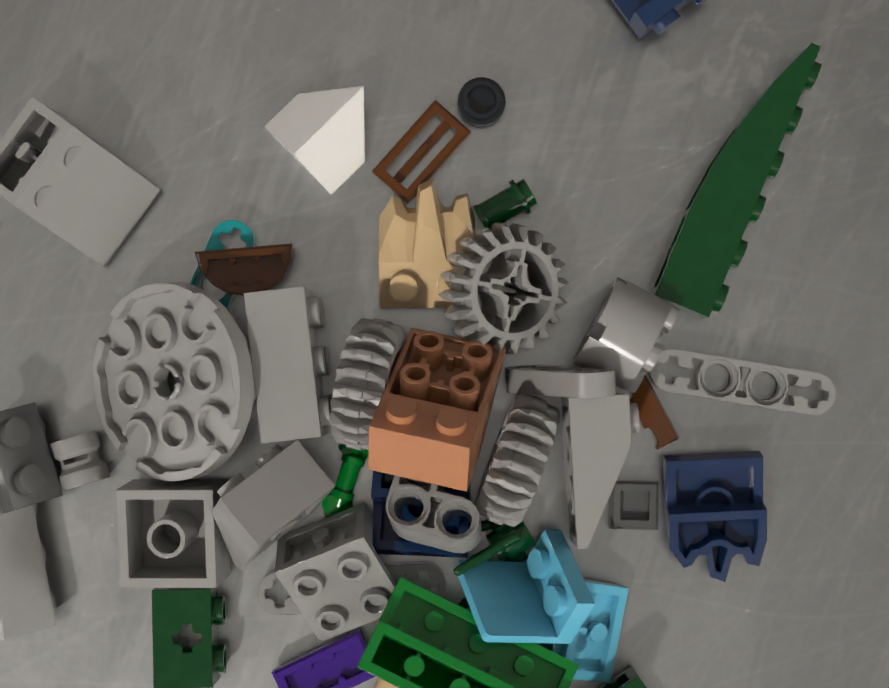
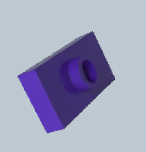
(327, 666)

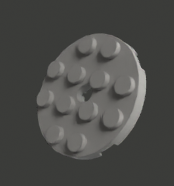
(209, 411)

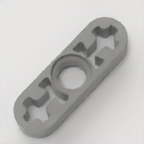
(561, 381)

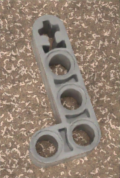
(437, 511)

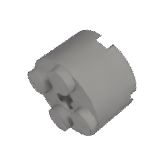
(627, 333)

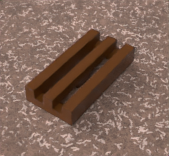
(449, 121)

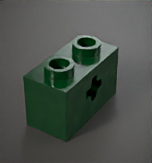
(174, 660)

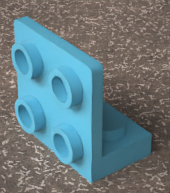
(530, 599)

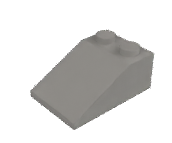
(595, 449)

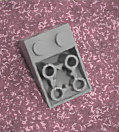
(71, 182)

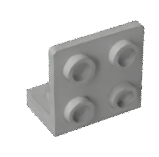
(335, 572)

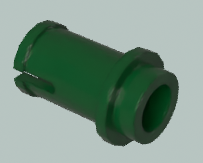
(506, 204)

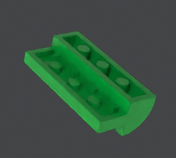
(438, 645)

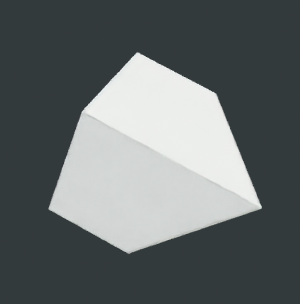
(324, 133)

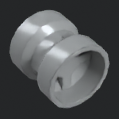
(81, 471)

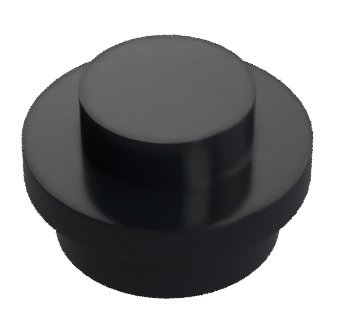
(481, 101)

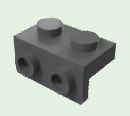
(25, 460)

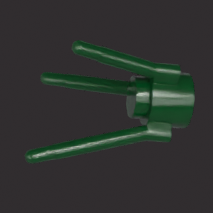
(503, 542)

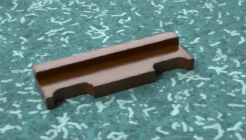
(653, 414)

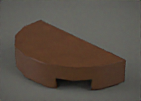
(245, 268)

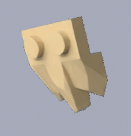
(417, 245)

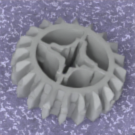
(517, 253)
(362, 378)
(517, 460)

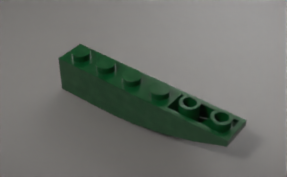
(730, 196)

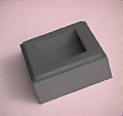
(634, 505)

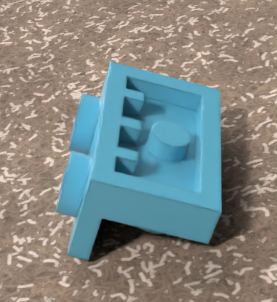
(599, 635)

